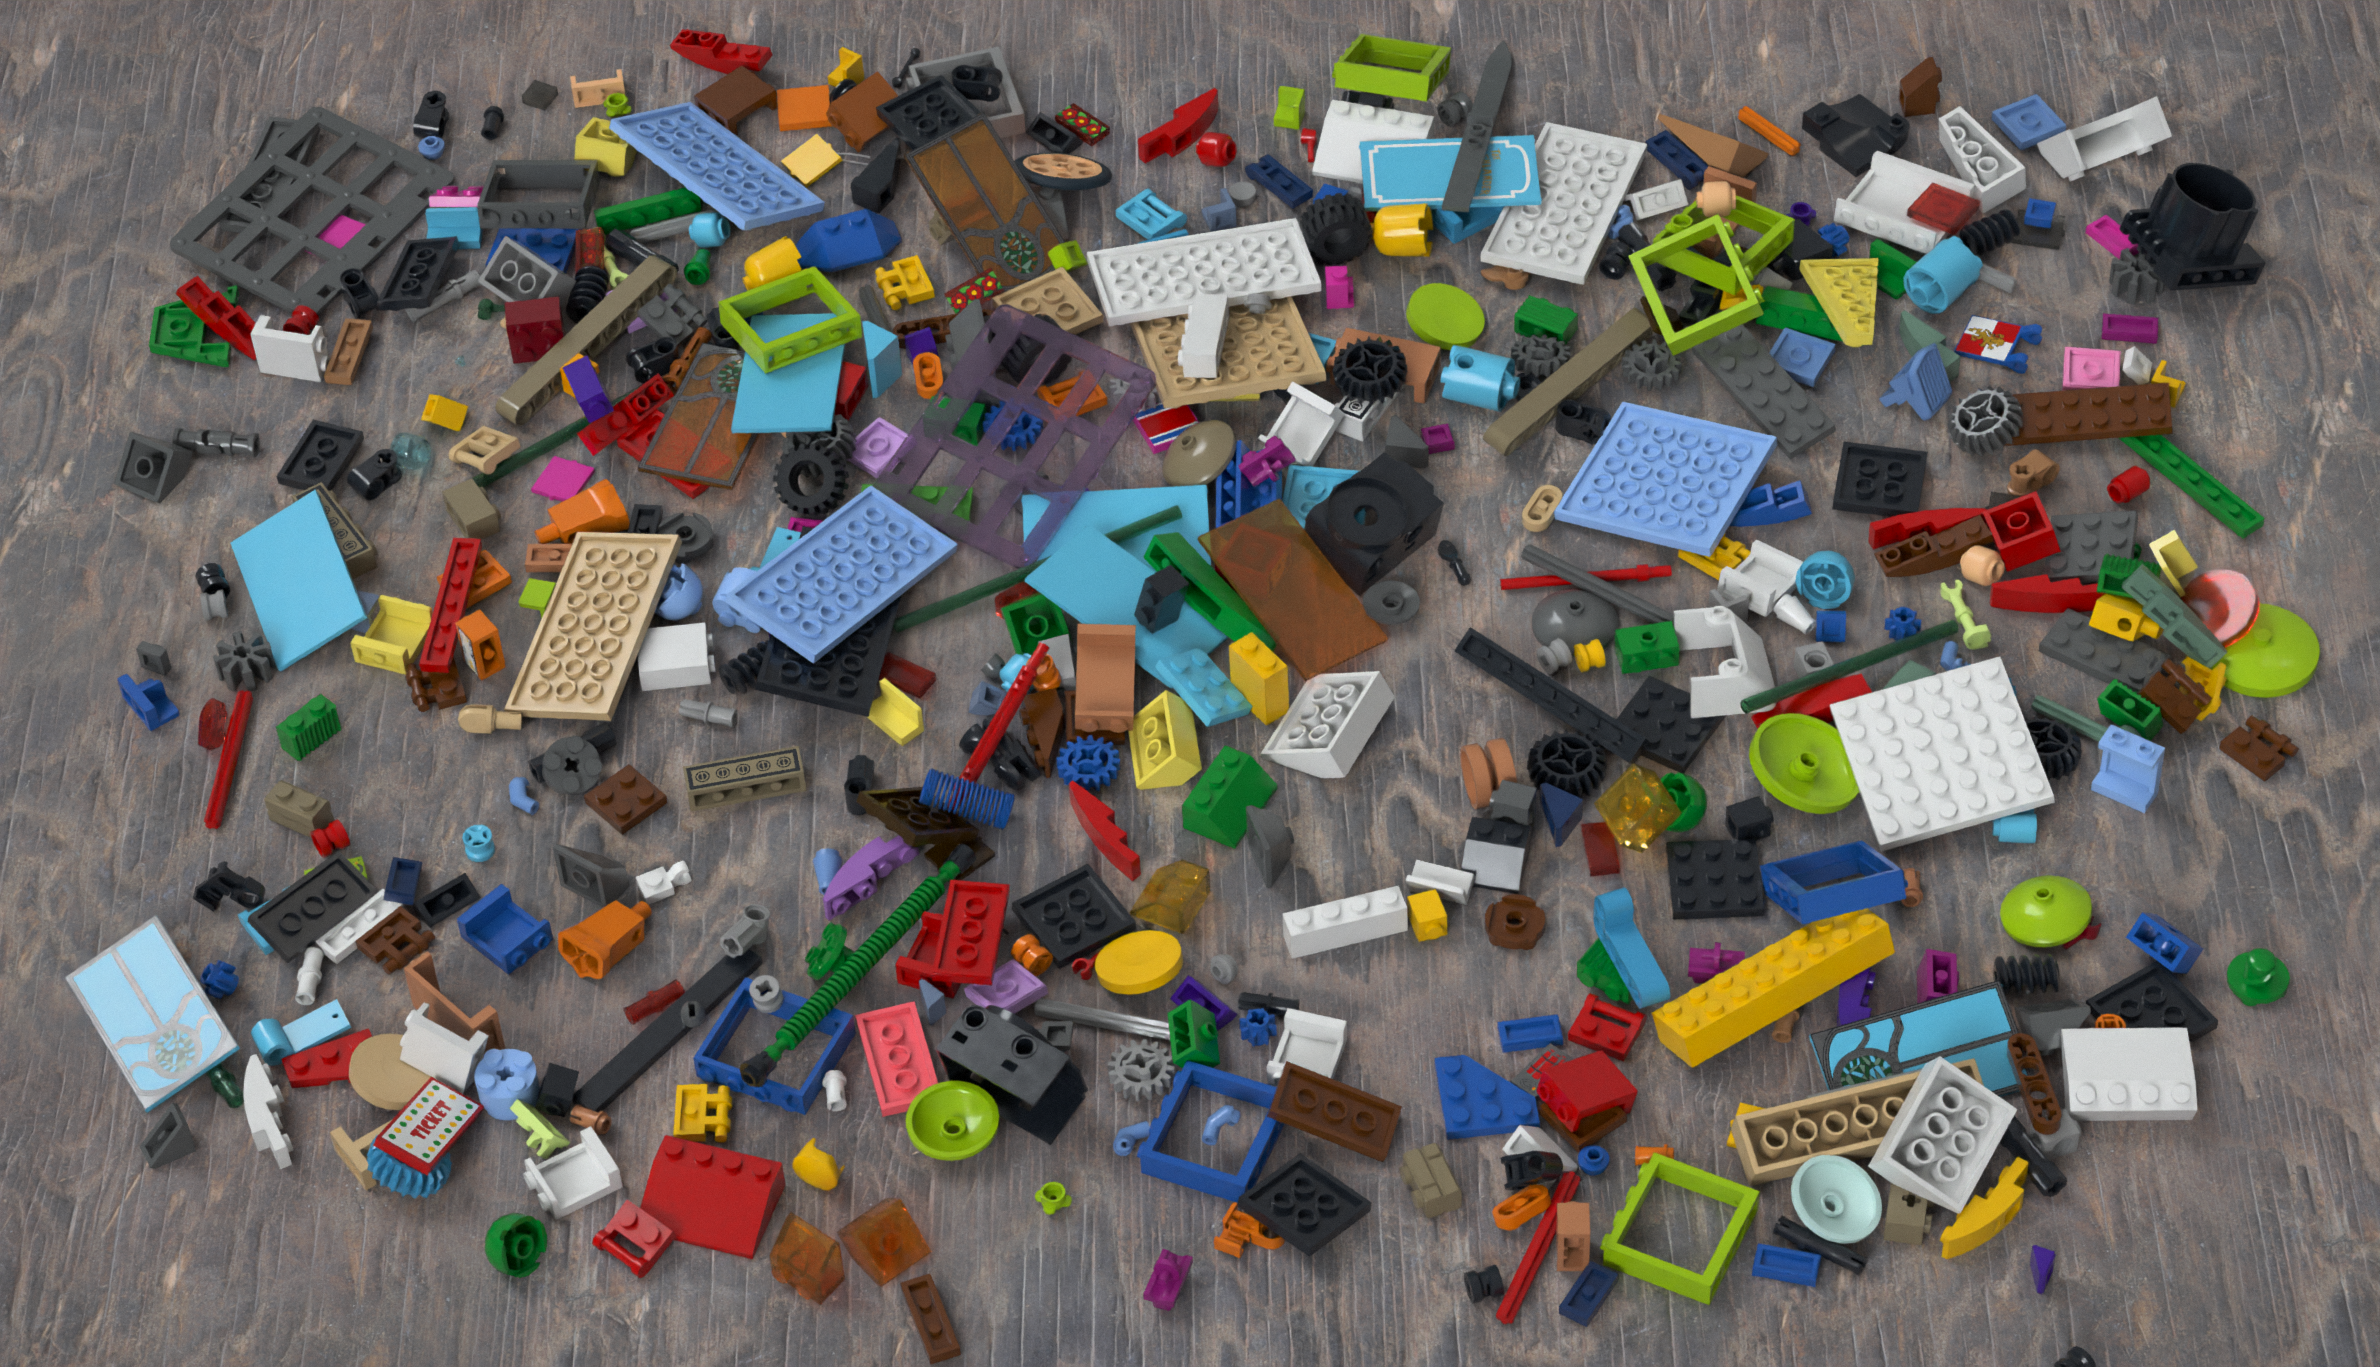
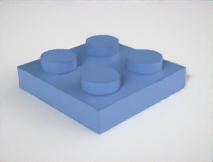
(2028, 121)
(1802, 355)

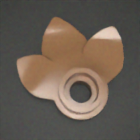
(1512, 278)

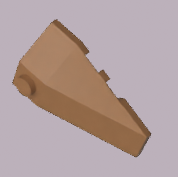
(1716, 149)

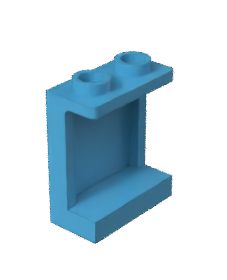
(1460, 225)

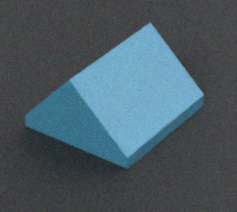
(882, 357)

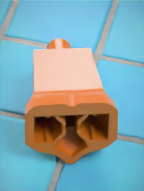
(589, 511)
(603, 938)

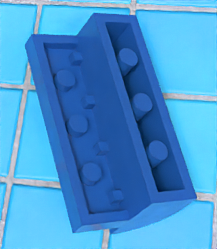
(1237, 495)

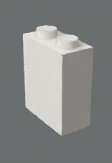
(676, 657)

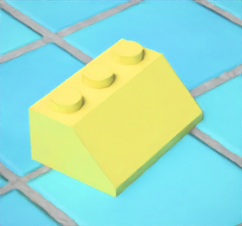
(1164, 743)

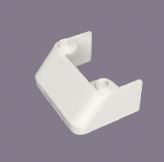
(2106, 139)
(1737, 676)

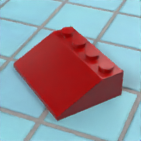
(713, 1195)

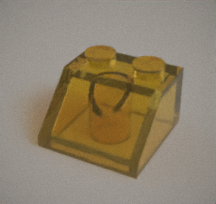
(1173, 895)

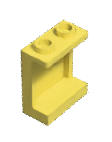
(394, 635)

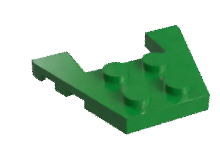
(182, 333)

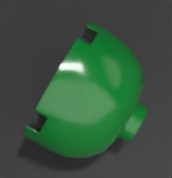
(1689, 798)
(515, 1244)

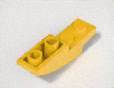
(1987, 1215)

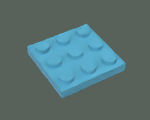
(1310, 486)

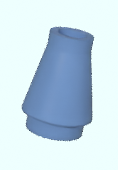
(826, 866)

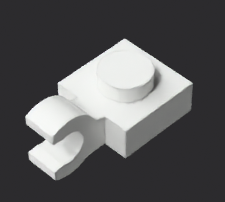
(660, 884)

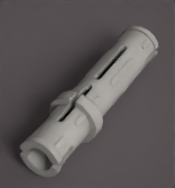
(451, 291)

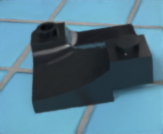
(1855, 131)

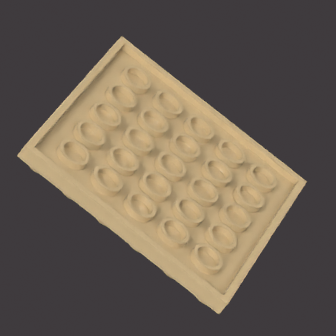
(1256, 355)

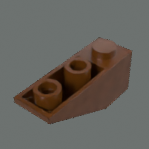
(1046, 726)

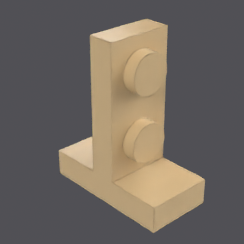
(355, 1153)

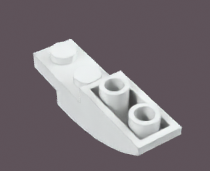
(263, 1111)

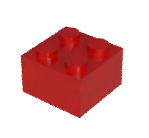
(2021, 531)

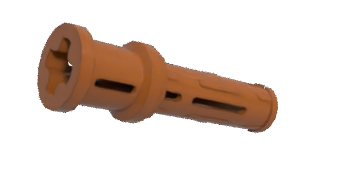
(680, 366)

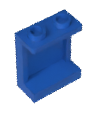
(503, 930)

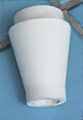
(1793, 613)

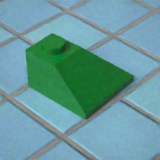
(1033, 621)

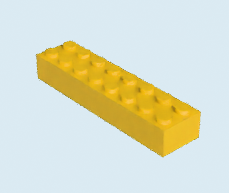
(1771, 984)

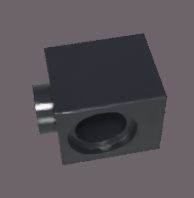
(1749, 819)
(556, 1090)

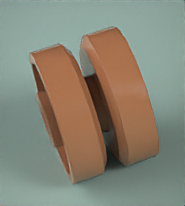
(1485, 770)

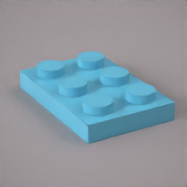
(1203, 686)

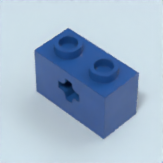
(2164, 943)

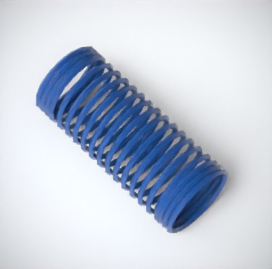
(931, 784)

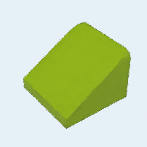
(1067, 256)

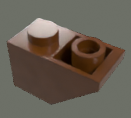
(1920, 89)

